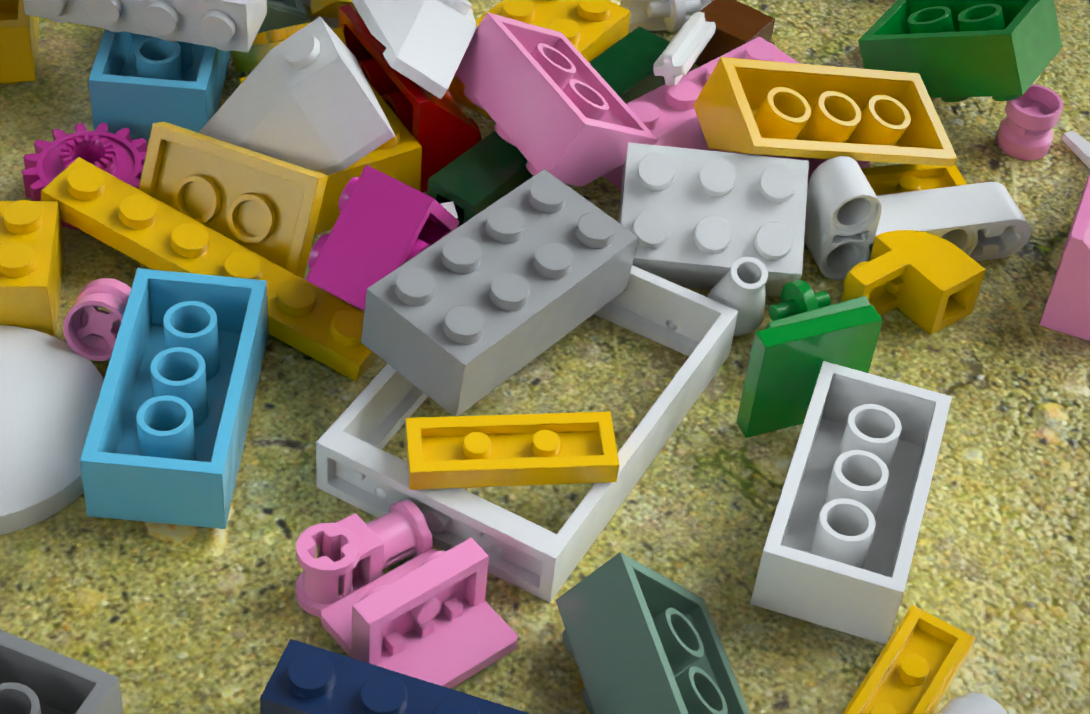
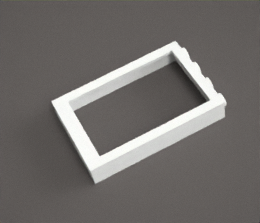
(519, 551)

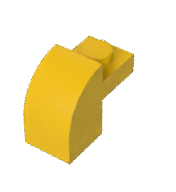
(919, 276)

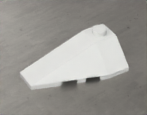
(305, 105)

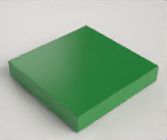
(789, 360)

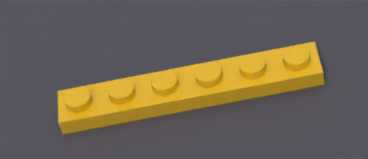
(176, 243)

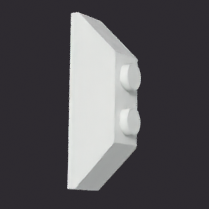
(421, 37)

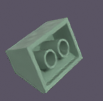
(646, 645)

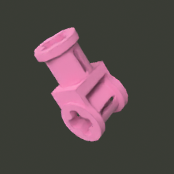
(356, 553)

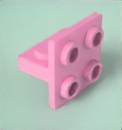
(425, 618)

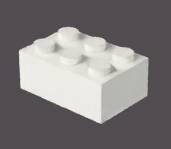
(709, 209)

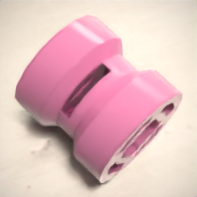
(1028, 124)
(91, 330)

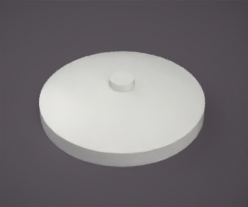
(44, 423)

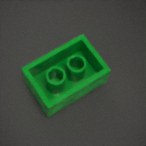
(965, 45)

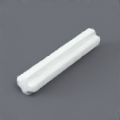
(684, 49)

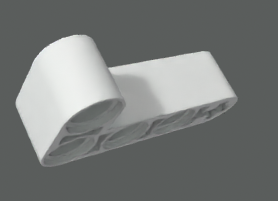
(847, 216)

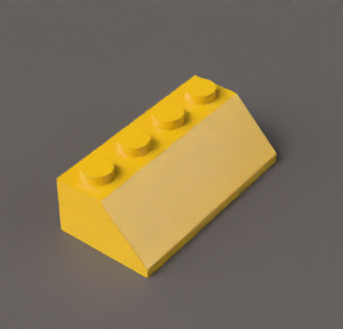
(821, 113)

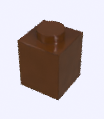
(734, 27)

